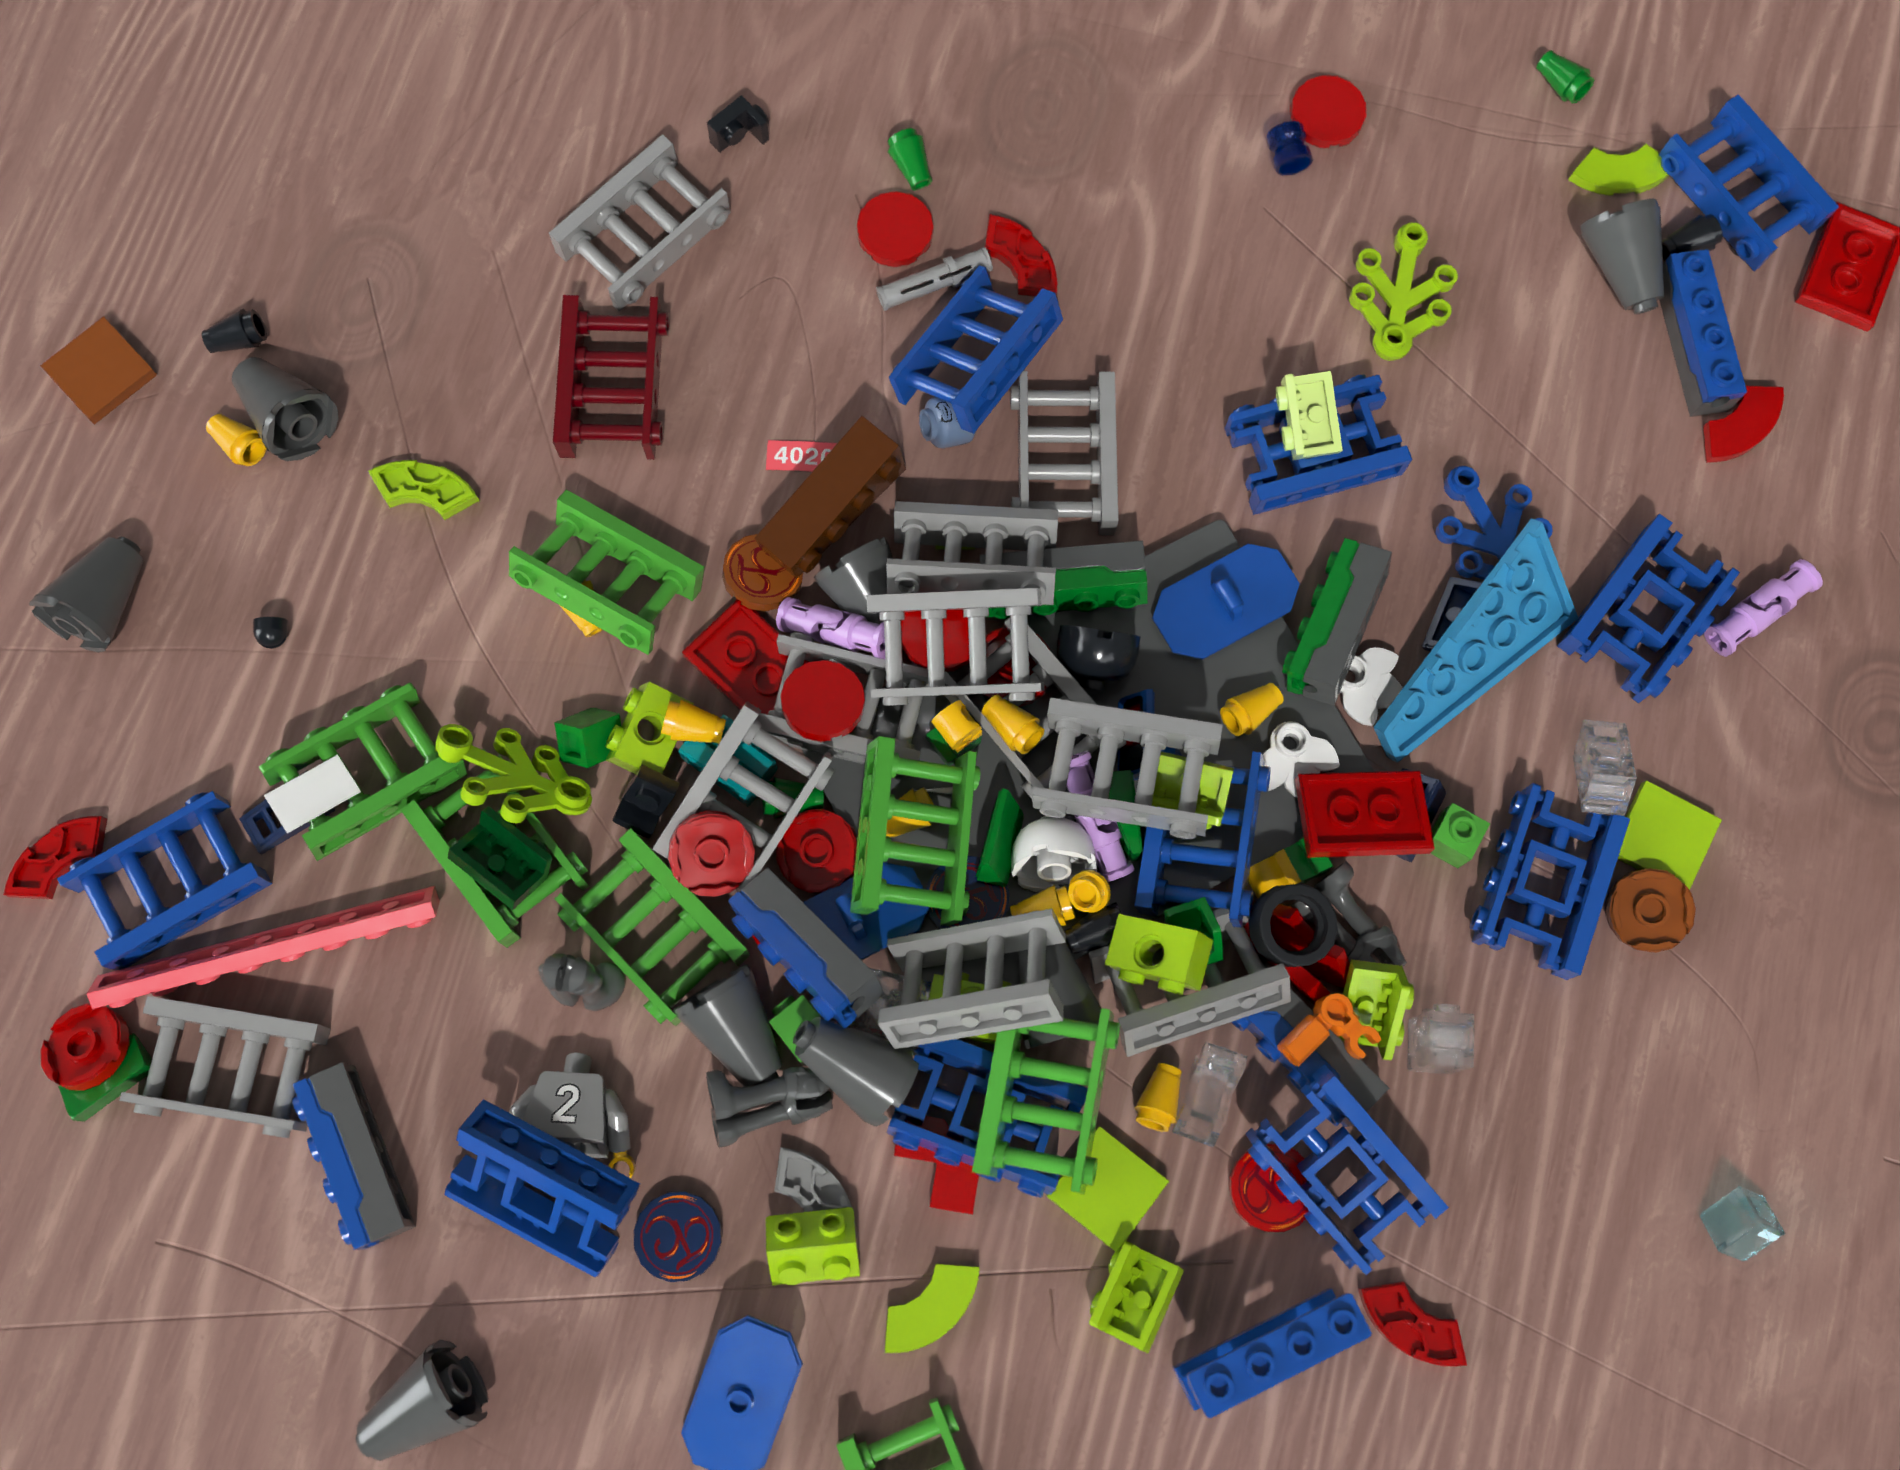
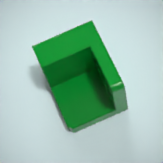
(584, 736)
(1198, 916)

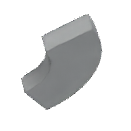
(809, 1182)

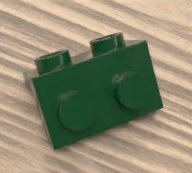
(502, 858)

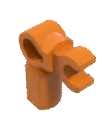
(1331, 1013)

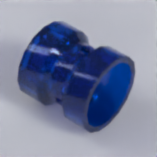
(1289, 148)

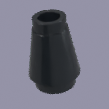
(1695, 235)
(235, 332)
(1093, 930)

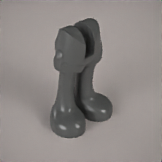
(1371, 936)
(575, 977)
(799, 1095)

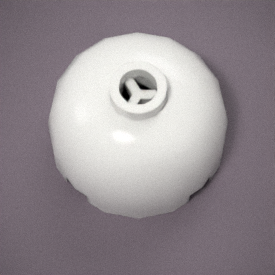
(1051, 853)

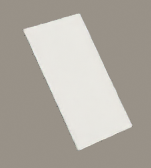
(312, 793)

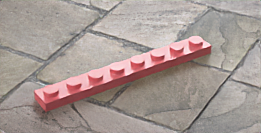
(254, 950)

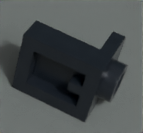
(734, 121)
(645, 801)

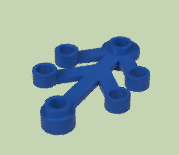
(1495, 538)

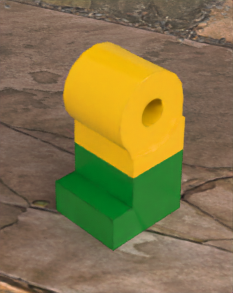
(954, 732)
(1286, 868)

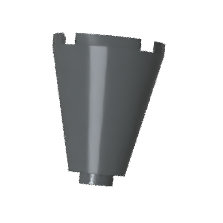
(1630, 252)
(284, 409)
(856, 576)
(91, 594)
(1069, 985)
(734, 1027)
(857, 1066)
(424, 1405)

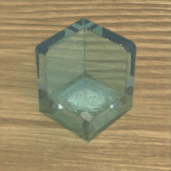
(1741, 1224)

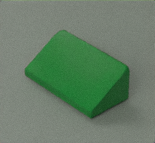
(1001, 834)
(134, 1068)

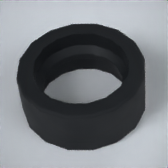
(1324, 920)

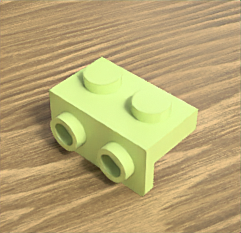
(1310, 415)

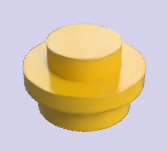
(1089, 891)

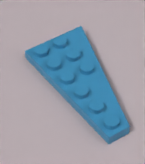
(1498, 629)

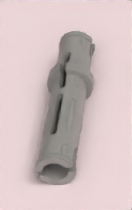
(891, 295)

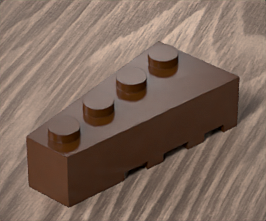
(832, 498)

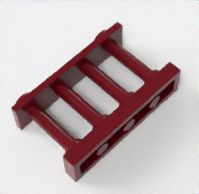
(575, 358)

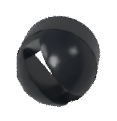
(270, 631)

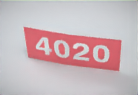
(796, 455)

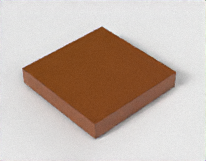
(98, 370)

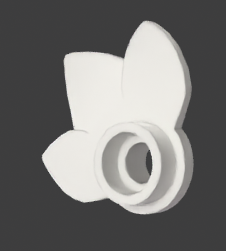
(1373, 685)
(1309, 756)

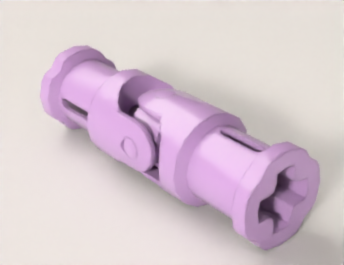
(1763, 607)
(831, 626)
(1104, 833)

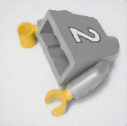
(578, 1111)

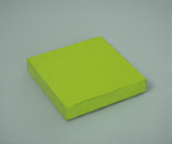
(1667, 833)
(1120, 1194)

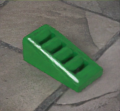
(1123, 789)

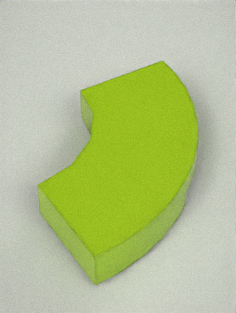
(1620, 173)
(423, 484)
(934, 1311)

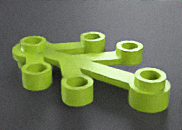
(1401, 297)
(561, 792)

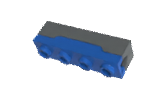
(1700, 334)
(806, 948)
(1276, 1023)
(352, 1156)

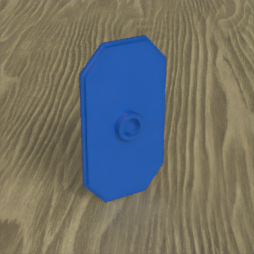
(1225, 601)
(869, 932)
(742, 1396)

